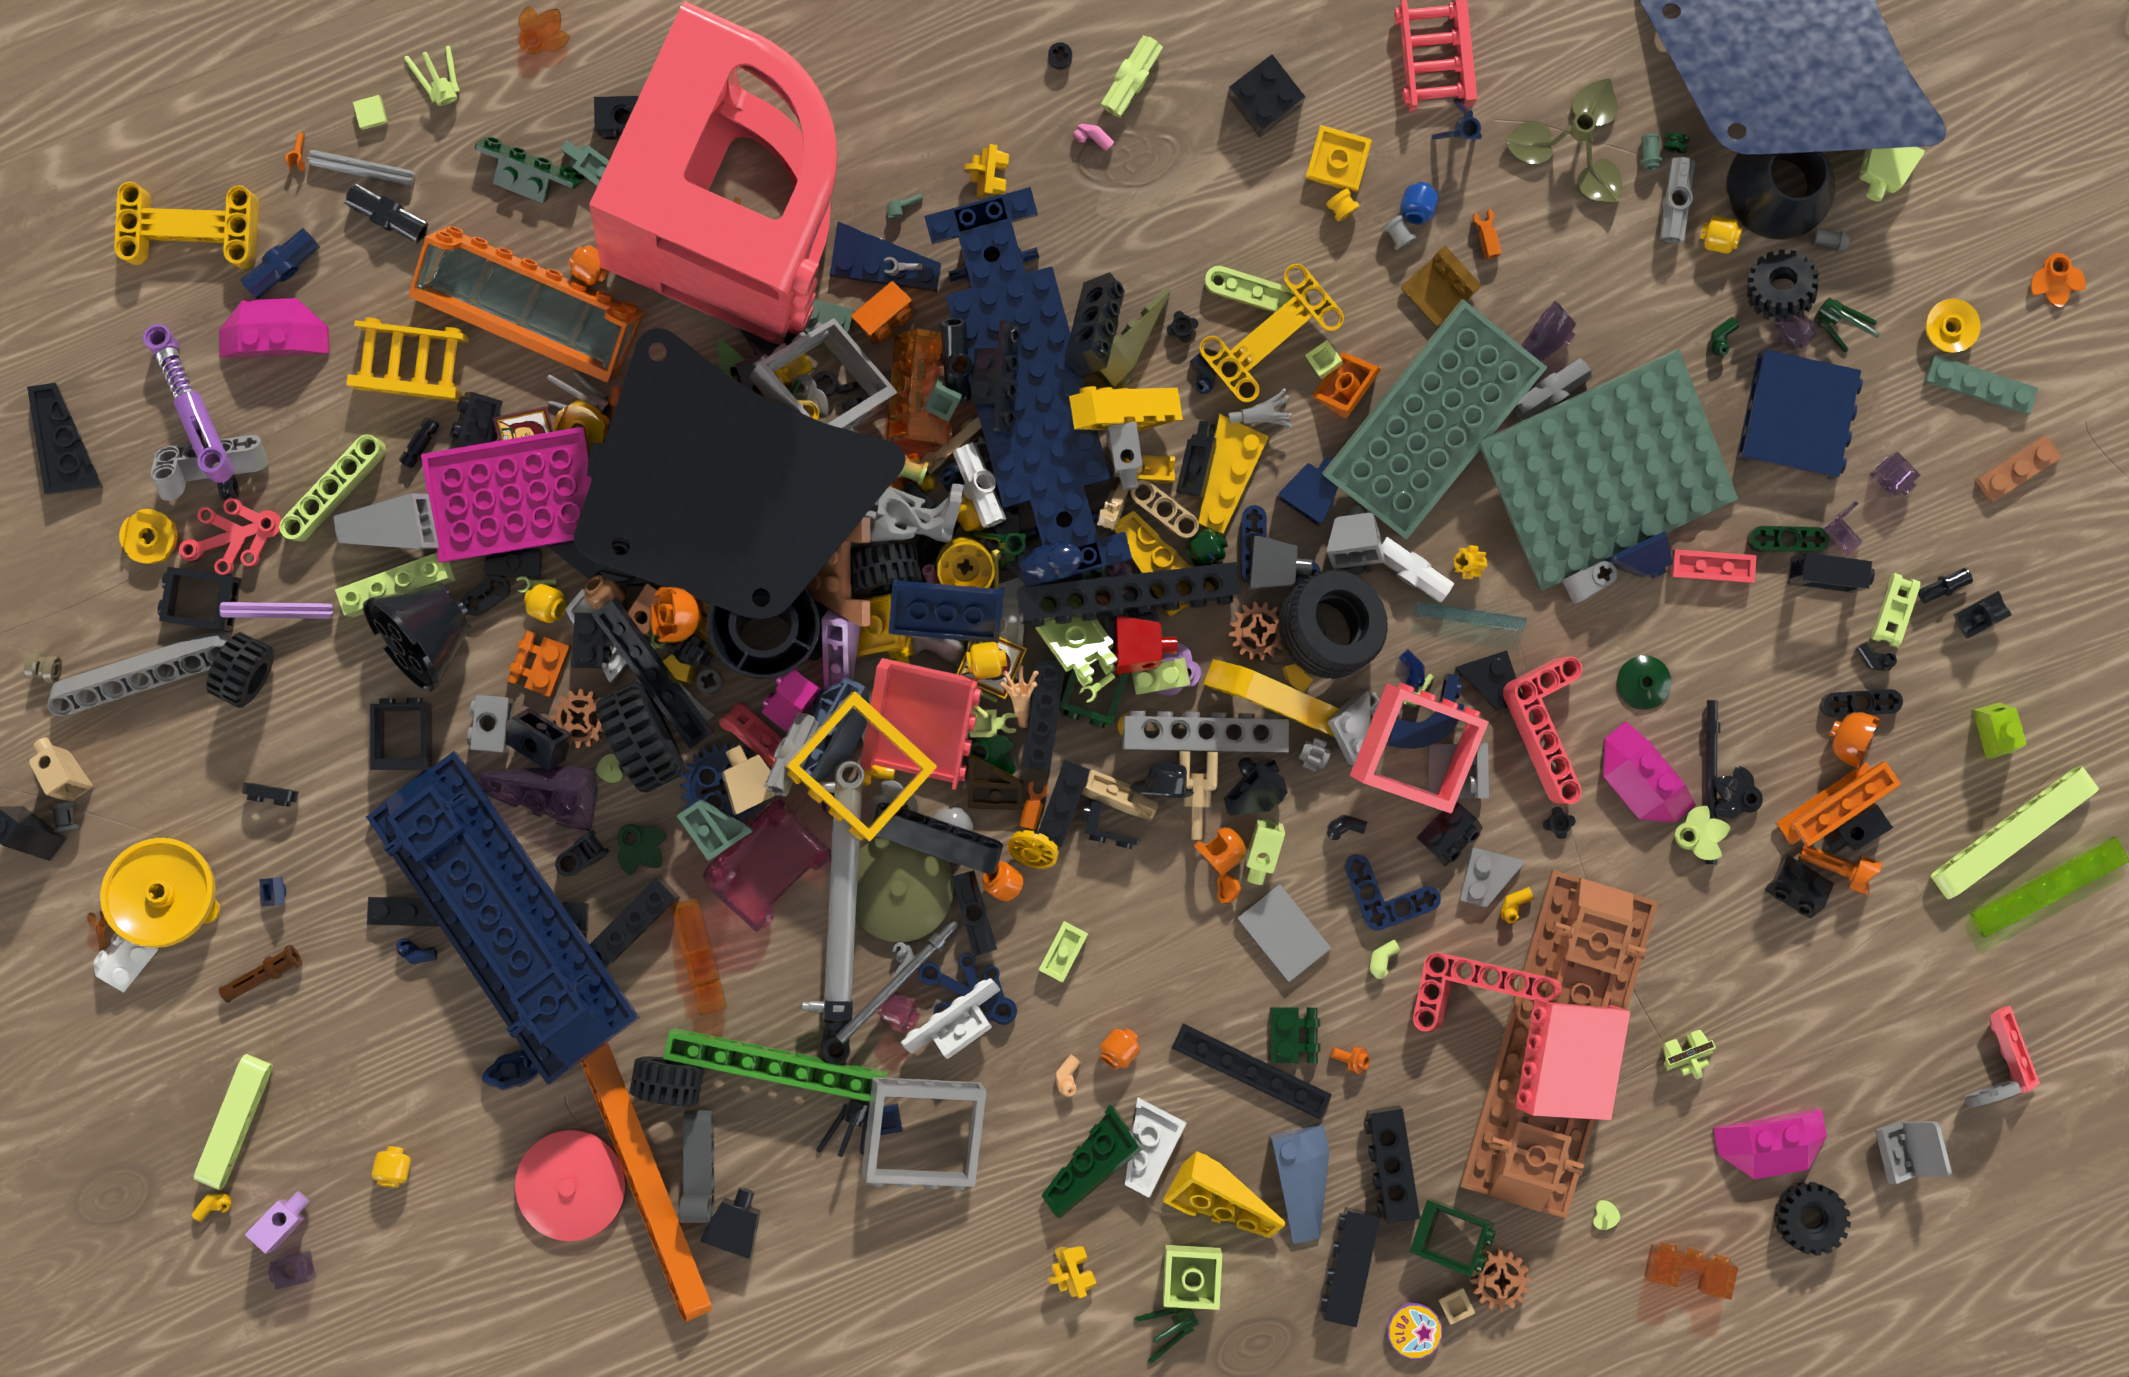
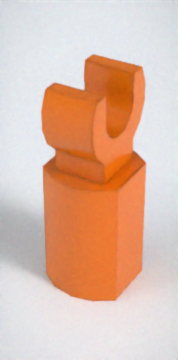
(1487, 235)
(1032, 808)

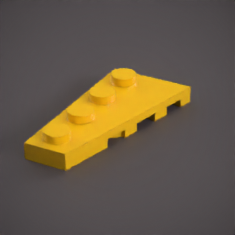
(1153, 554)

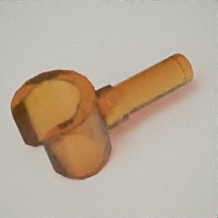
(99, 926)

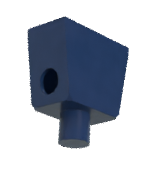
(1310, 492)

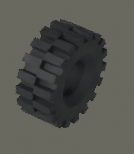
(1782, 302)
(1827, 1232)

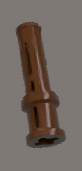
(270, 969)

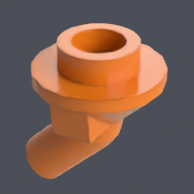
(1357, 1060)

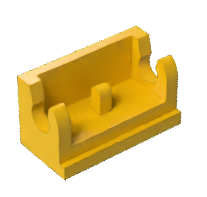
(1156, 469)

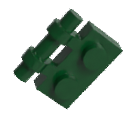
(1285, 1034)

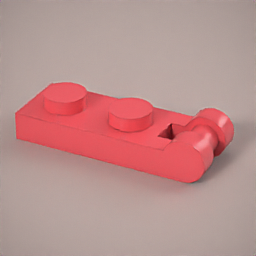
(753, 733)

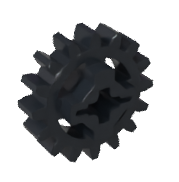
(693, 652)

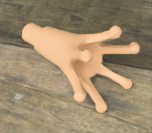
(1020, 695)

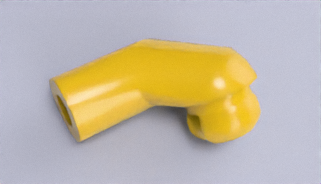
(1512, 904)

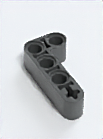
(698, 1167)

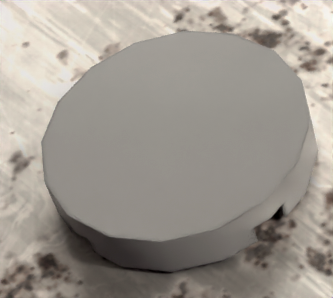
(1992, 1094)

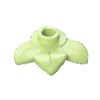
(1706, 834)

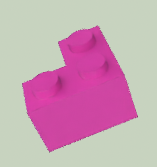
(793, 695)

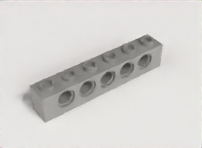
(1275, 741)

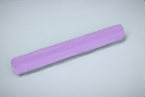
(276, 610)

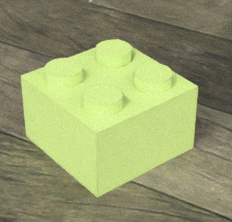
(1192, 1277)

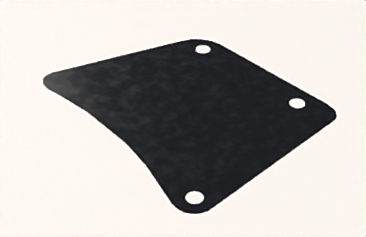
(724, 484)

